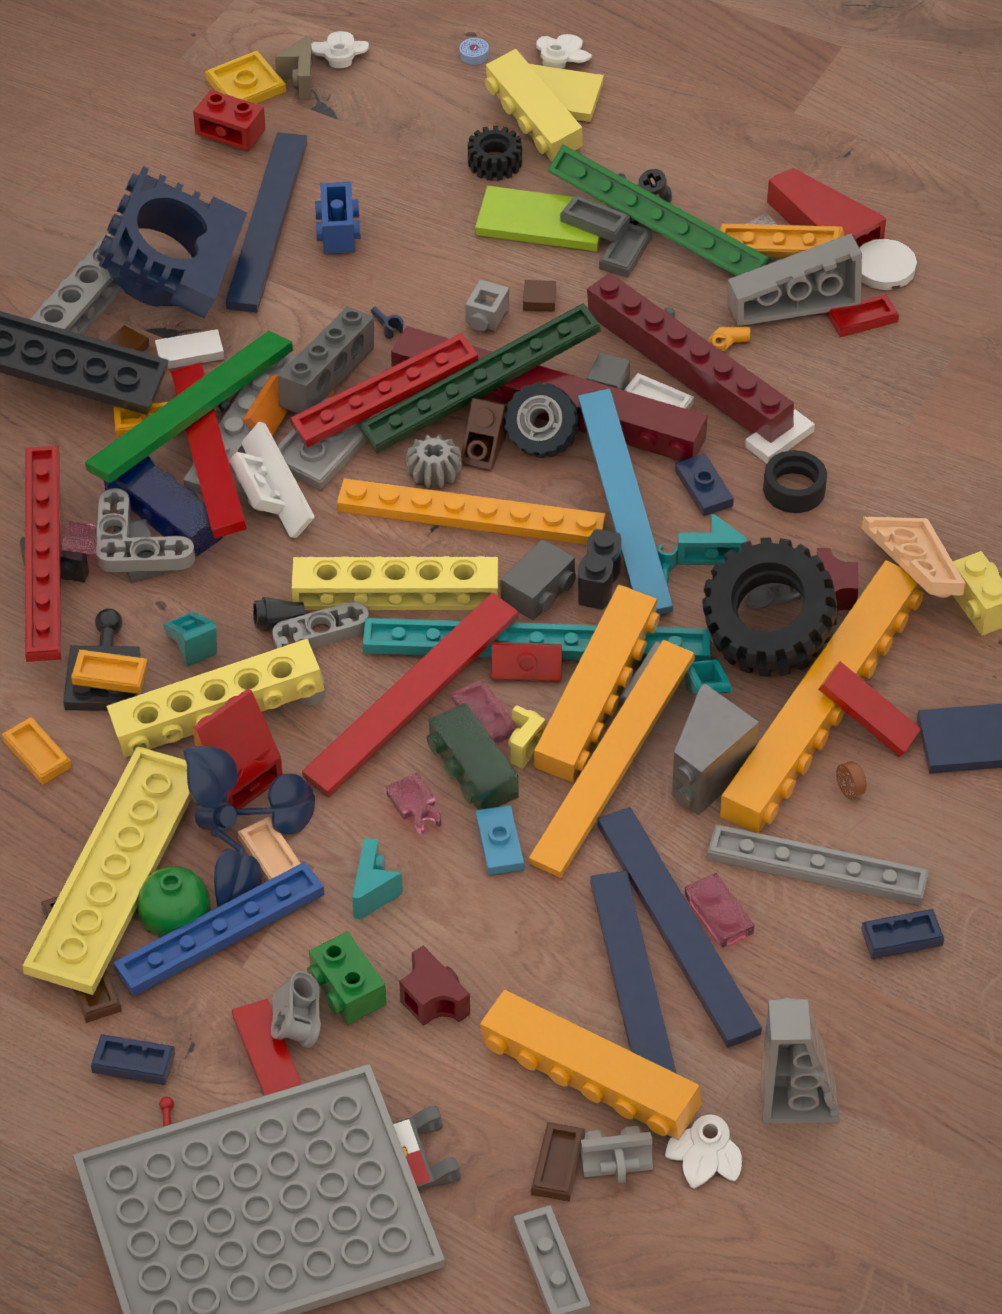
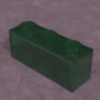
(472, 758)

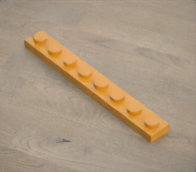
(468, 511)

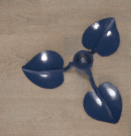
(209, 778)

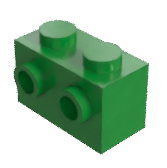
(347, 978)

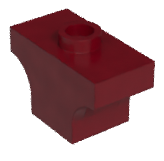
(844, 578)
(433, 990)

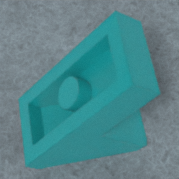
(710, 547)
(194, 636)
(373, 884)

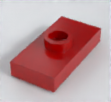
(526, 661)

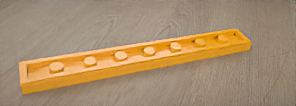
(611, 759)

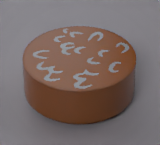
(851, 779)

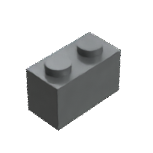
(538, 579)

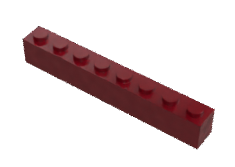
(690, 358)

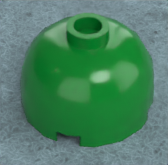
(172, 899)

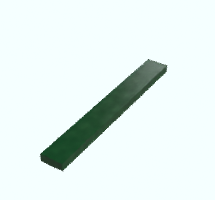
(479, 378)

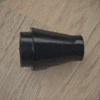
(272, 611)

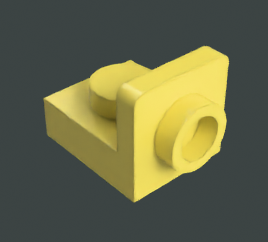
(526, 736)

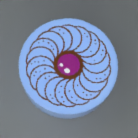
(474, 51)

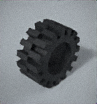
(495, 164)

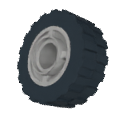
(527, 406)

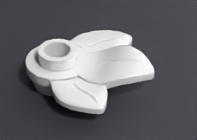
(339, 49)
(561, 50)
(703, 1155)

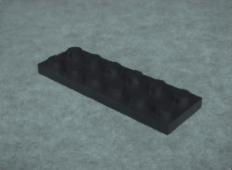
(79, 364)

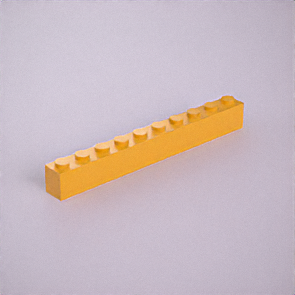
(809, 714)

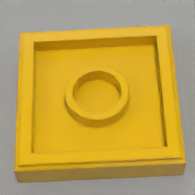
(246, 79)

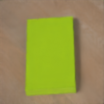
(531, 219)

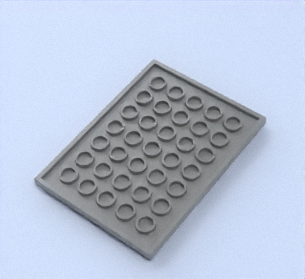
(261, 1205)

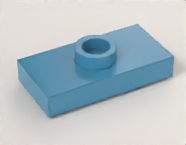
(499, 840)

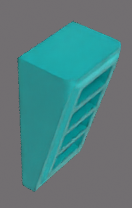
(709, 673)

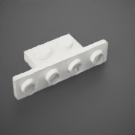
(269, 481)

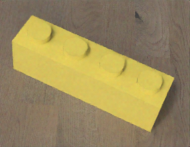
(532, 104)

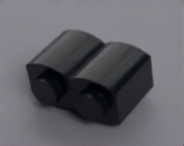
(599, 569)

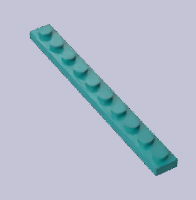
(421, 636)

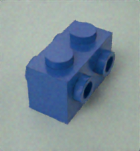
(337, 214)

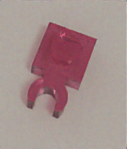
(414, 799)

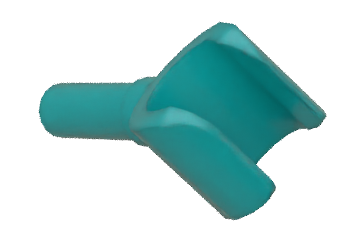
(667, 560)

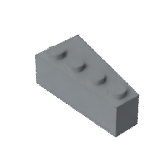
(799, 284)
(795, 1067)

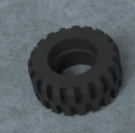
(760, 566)

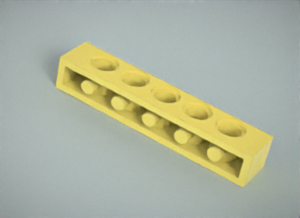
(394, 582)
(174, 710)

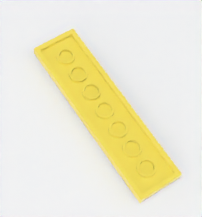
(110, 871)

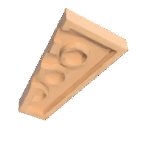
(918, 551)

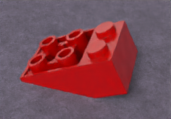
(245, 736)

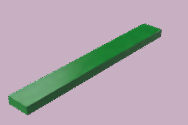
(655, 213)
(188, 406)

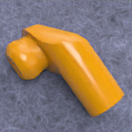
(726, 336)

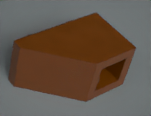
(484, 433)

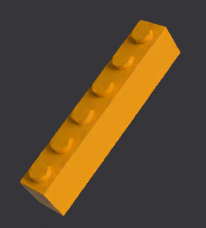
(595, 684)
(591, 1065)

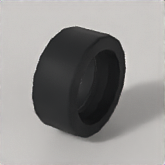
(798, 463)

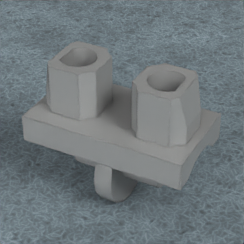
(616, 1154)

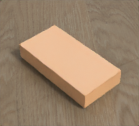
(268, 848)

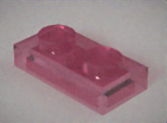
(719, 910)

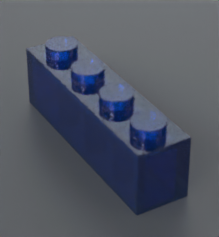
(166, 504)

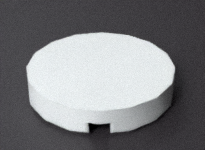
(887, 264)

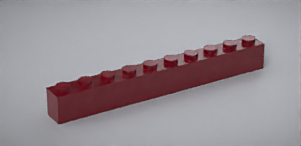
(644, 421)

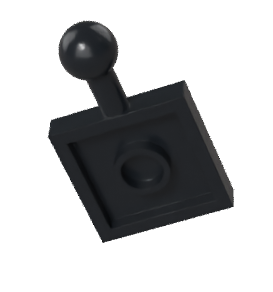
(95, 699)

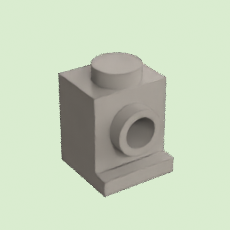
(483, 312)

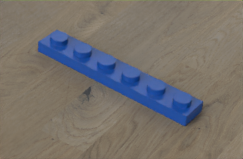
(218, 928)

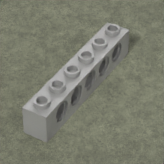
(80, 296)

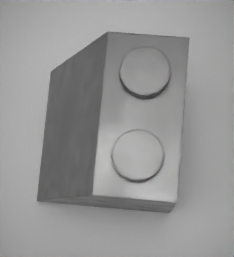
(711, 749)

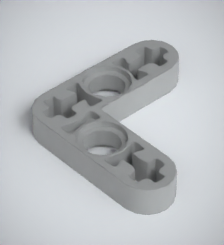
(121, 543)
(301, 628)

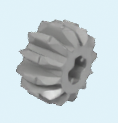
(433, 461)

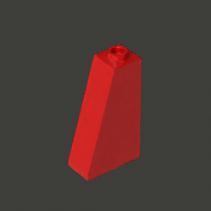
(811, 203)

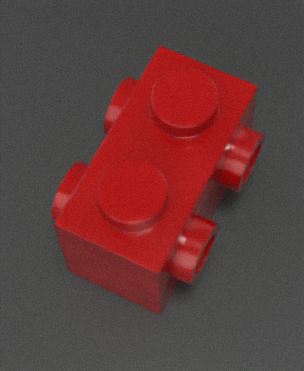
(229, 120)

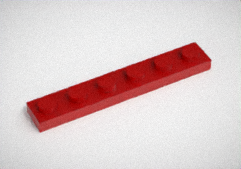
(383, 390)

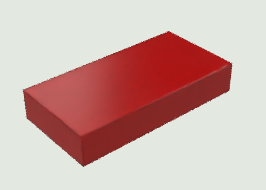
(865, 316)

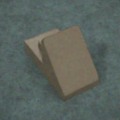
(297, 65)

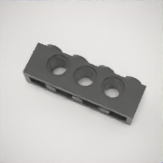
(326, 361)

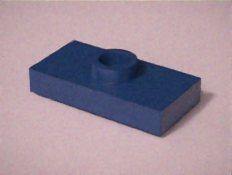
(704, 484)
(902, 933)
(133, 1059)

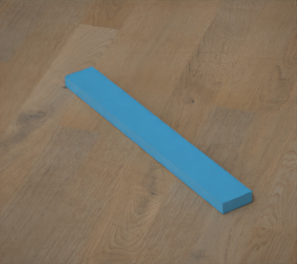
(624, 497)

